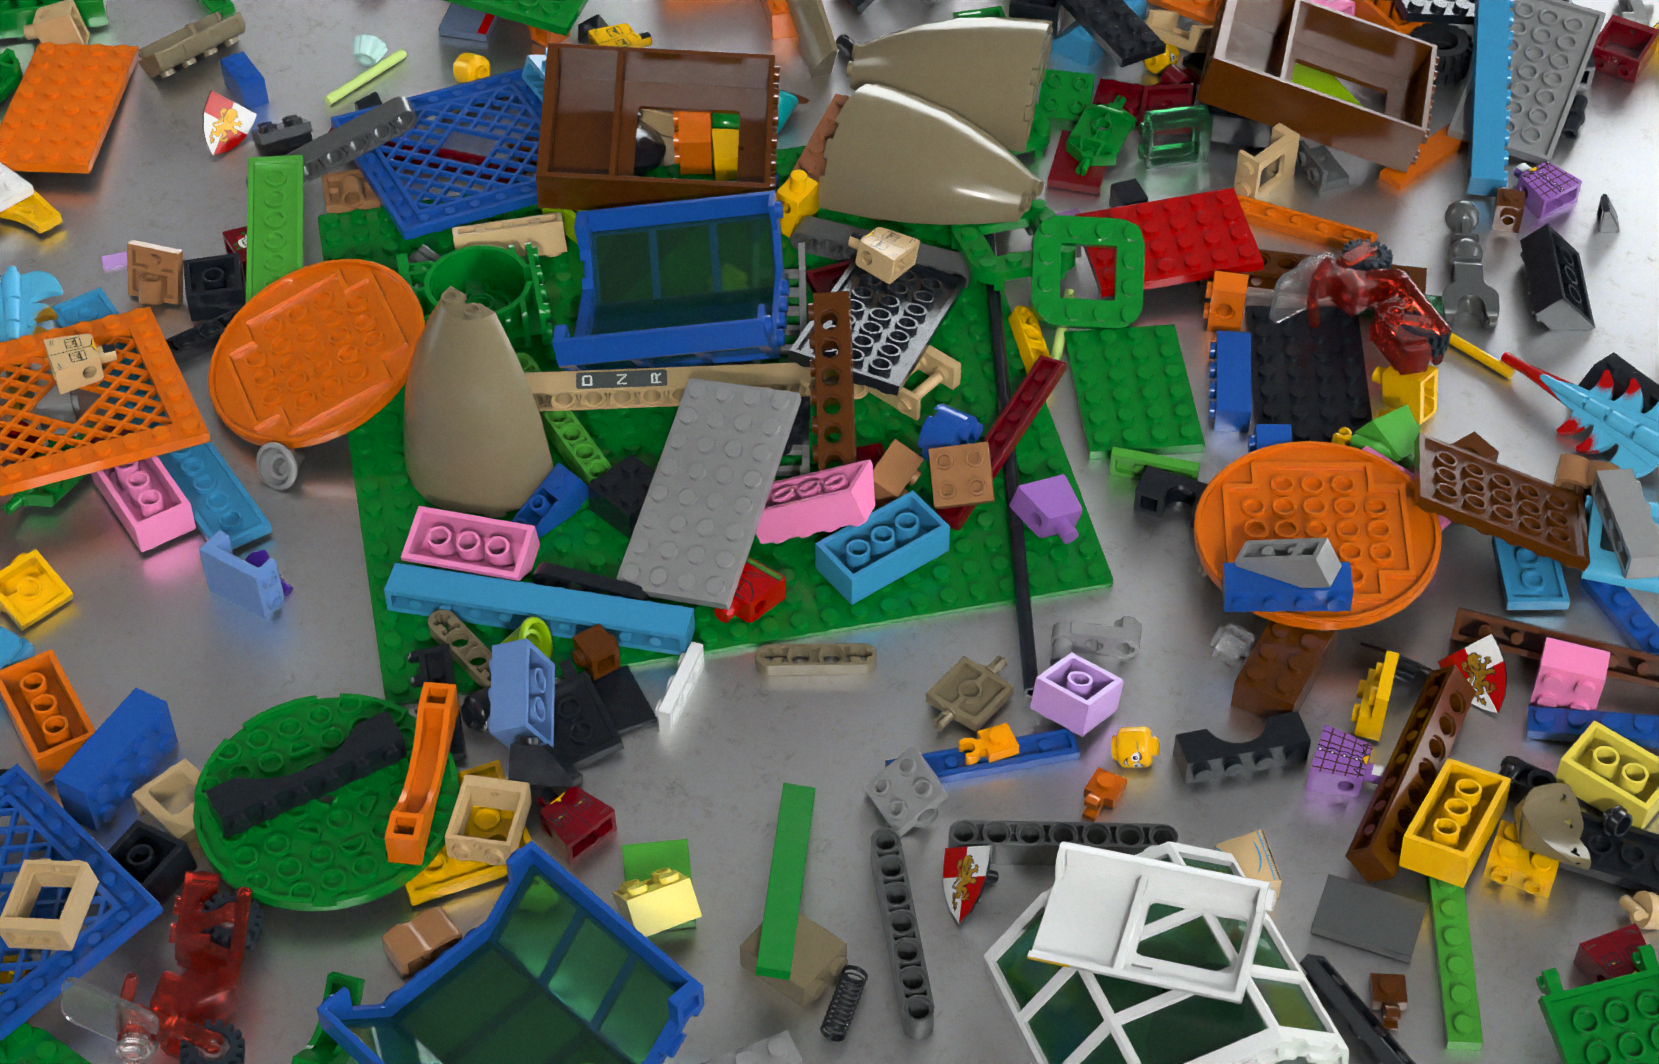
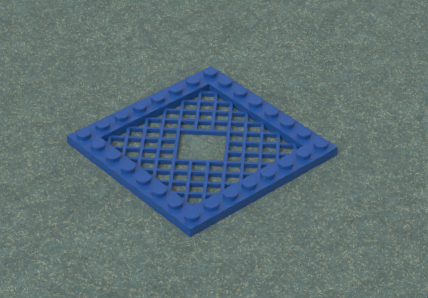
(461, 210)
(129, 901)

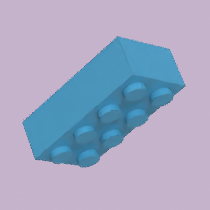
(883, 548)

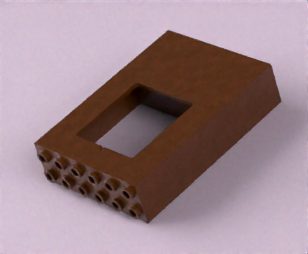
(1254, 62)
(593, 118)

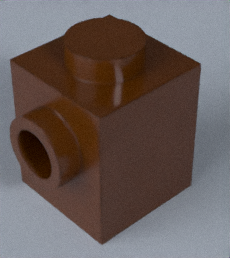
(1508, 210)
(596, 651)

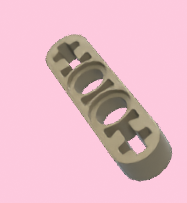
(464, 654)
(816, 654)

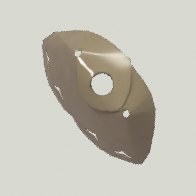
(1542, 825)

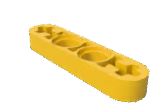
(1027, 336)

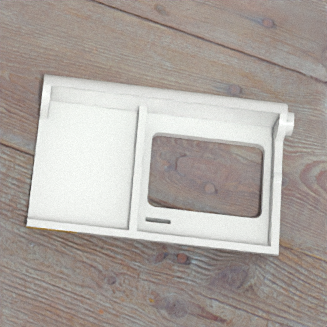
(1103, 905)

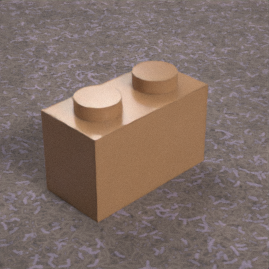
(894, 472)

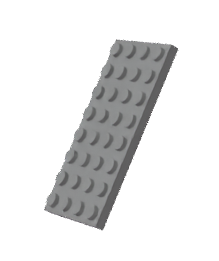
(1547, 65)
(709, 492)

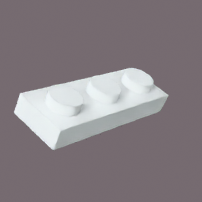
(680, 687)

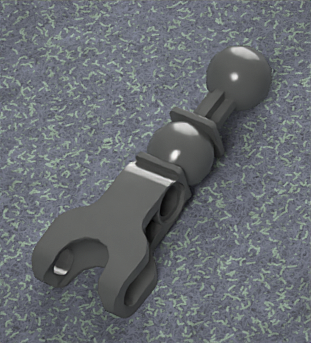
(1467, 289)

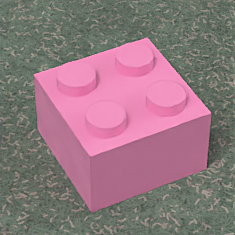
(1569, 676)

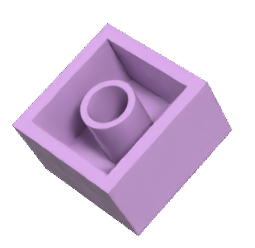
(1076, 694)

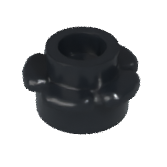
(1616, 821)

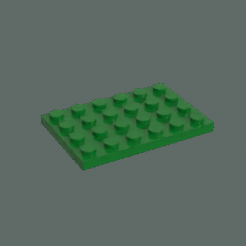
(1133, 391)

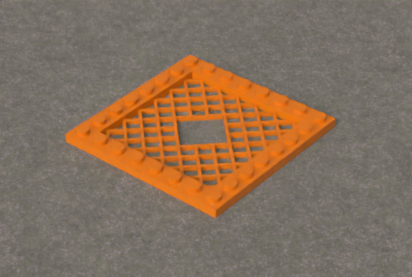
(180, 429)

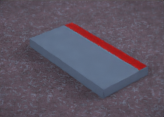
(467, 23)

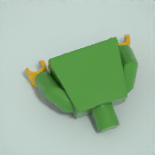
(1388, 434)

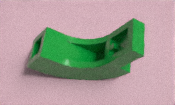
(322, 1047)

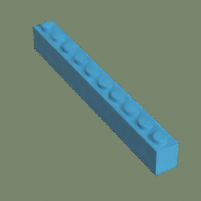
(1490, 97)
(565, 611)

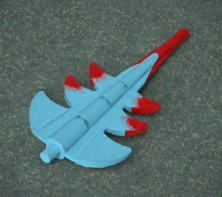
(1613, 421)

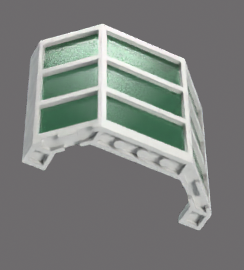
(1109, 1020)

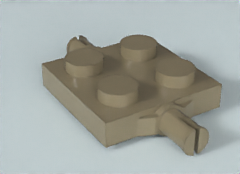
(969, 693)

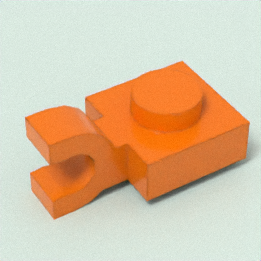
(1102, 790)

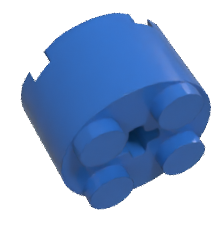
(948, 428)

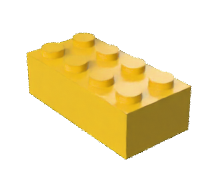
(1454, 822)

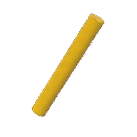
(1481, 356)

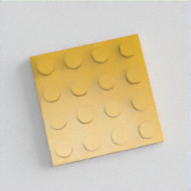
(450, 875)

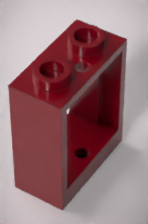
(1618, 32)

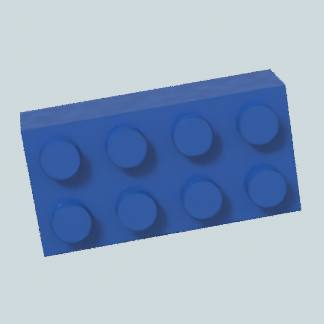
(116, 759)

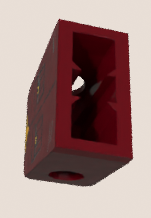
(575, 821)
(1609, 954)

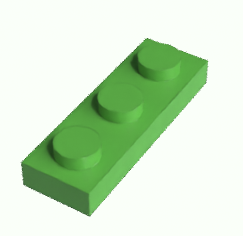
(1133, 463)

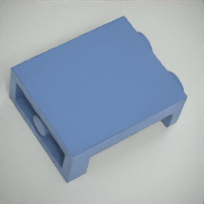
(239, 581)

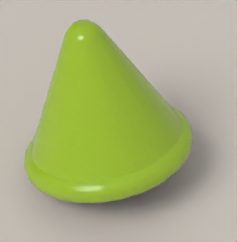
(536, 632)

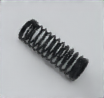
(849, 981)

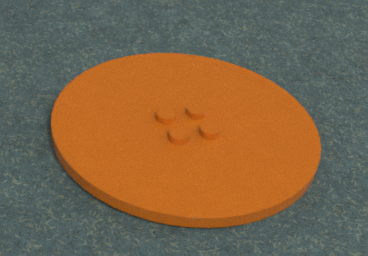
(315, 353)
(1330, 494)

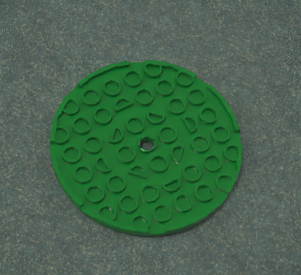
(317, 851)

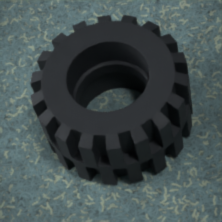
(1453, 48)

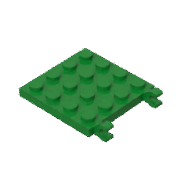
(1606, 1019)

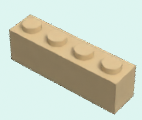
(542, 231)

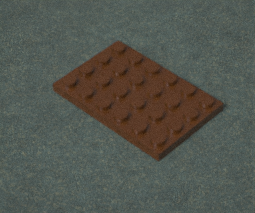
(1500, 502)

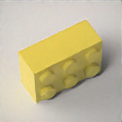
(1612, 773)

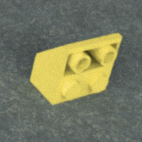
(658, 901)

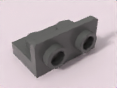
(1321, 167)

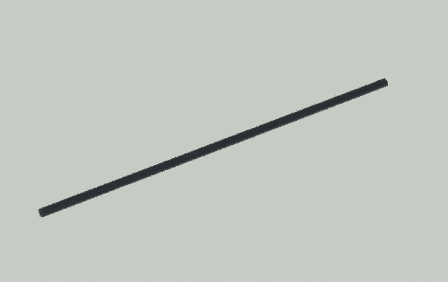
(1011, 483)

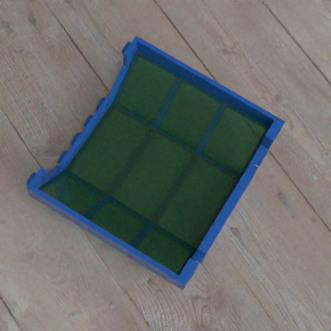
(679, 285)
(533, 984)

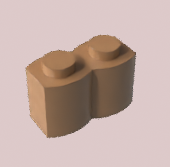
(1578, 473)
(421, 941)

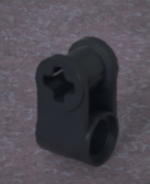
(1523, 777)

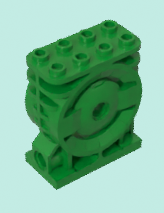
(489, 277)

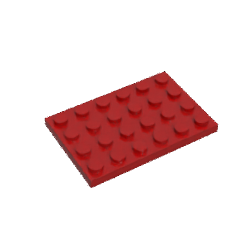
(1183, 240)

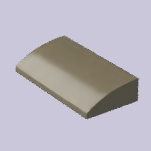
(814, 35)

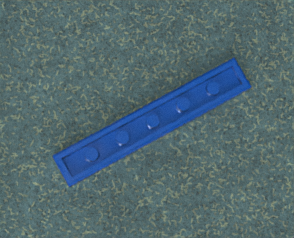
(1033, 751)

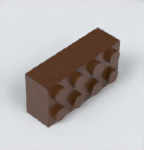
(1282, 669)

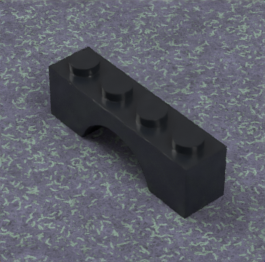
(1206, 757)

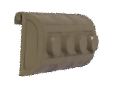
(189, 42)

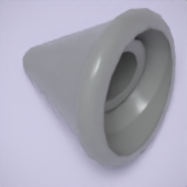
(278, 465)

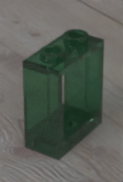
(1178, 153)

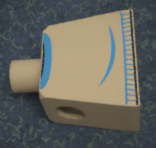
(1254, 858)

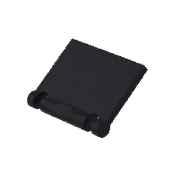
(624, 700)

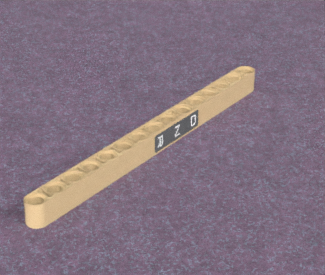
(661, 385)

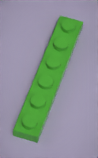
(1455, 966)

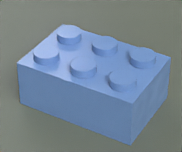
(521, 693)

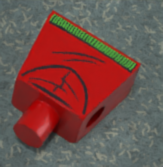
(755, 594)

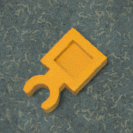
(991, 742)

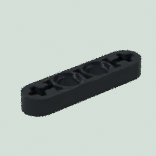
(198, 336)
(560, 576)

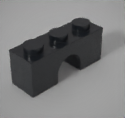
(1163, 490)

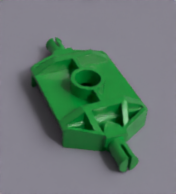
(1097, 146)
(47, 494)

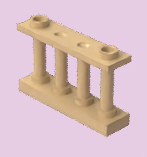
(940, 369)

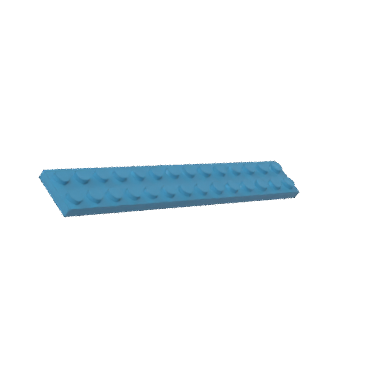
(199, 471)

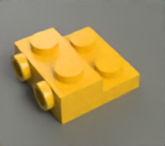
(31, 589)
(1375, 698)
(1517, 866)

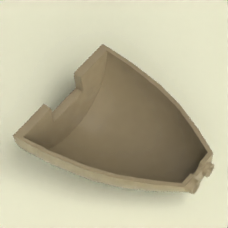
(966, 65)
(920, 164)
(471, 415)

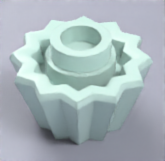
(368, 49)

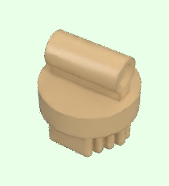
(1642, 909)

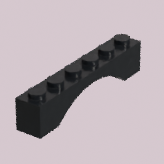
(248, 802)

